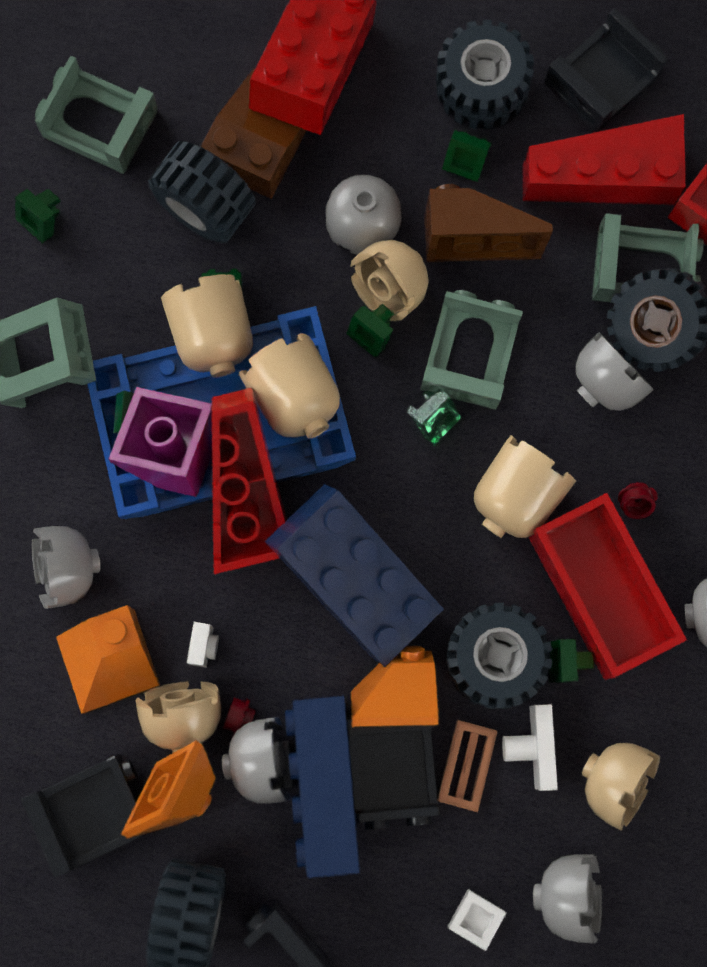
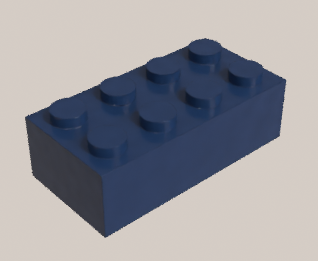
(354, 574)
(325, 787)

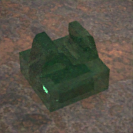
(435, 415)

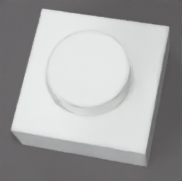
(202, 645)
(476, 919)

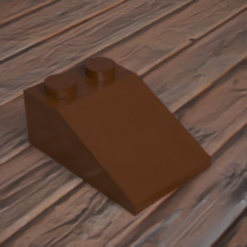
(253, 142)
(477, 228)

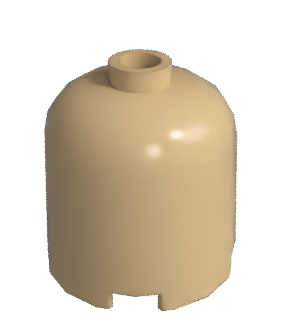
(209, 324)
(293, 387)
(519, 490)

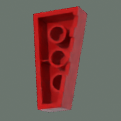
(610, 166)
(244, 484)

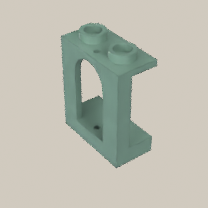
(74, 83)
(682, 246)
(504, 324)
(69, 345)

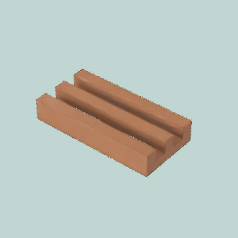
(475, 731)

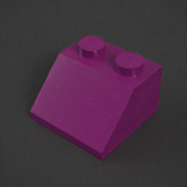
(165, 441)

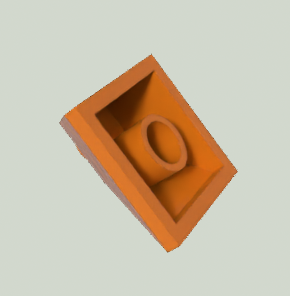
(107, 659)
(398, 693)
(173, 792)

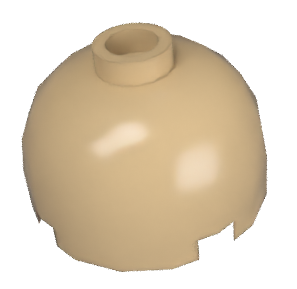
(390, 276)
(179, 715)
(619, 781)

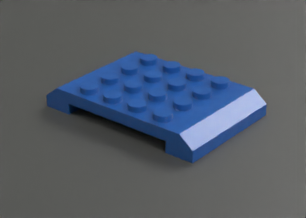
(165, 373)

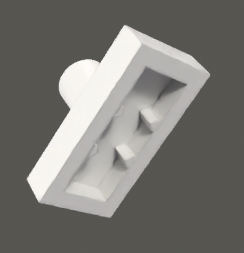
(536, 747)

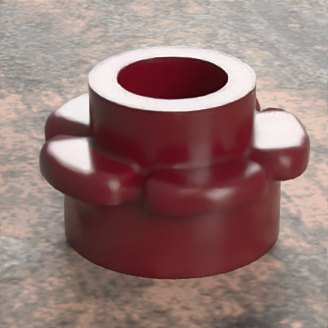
(637, 500)
(238, 715)

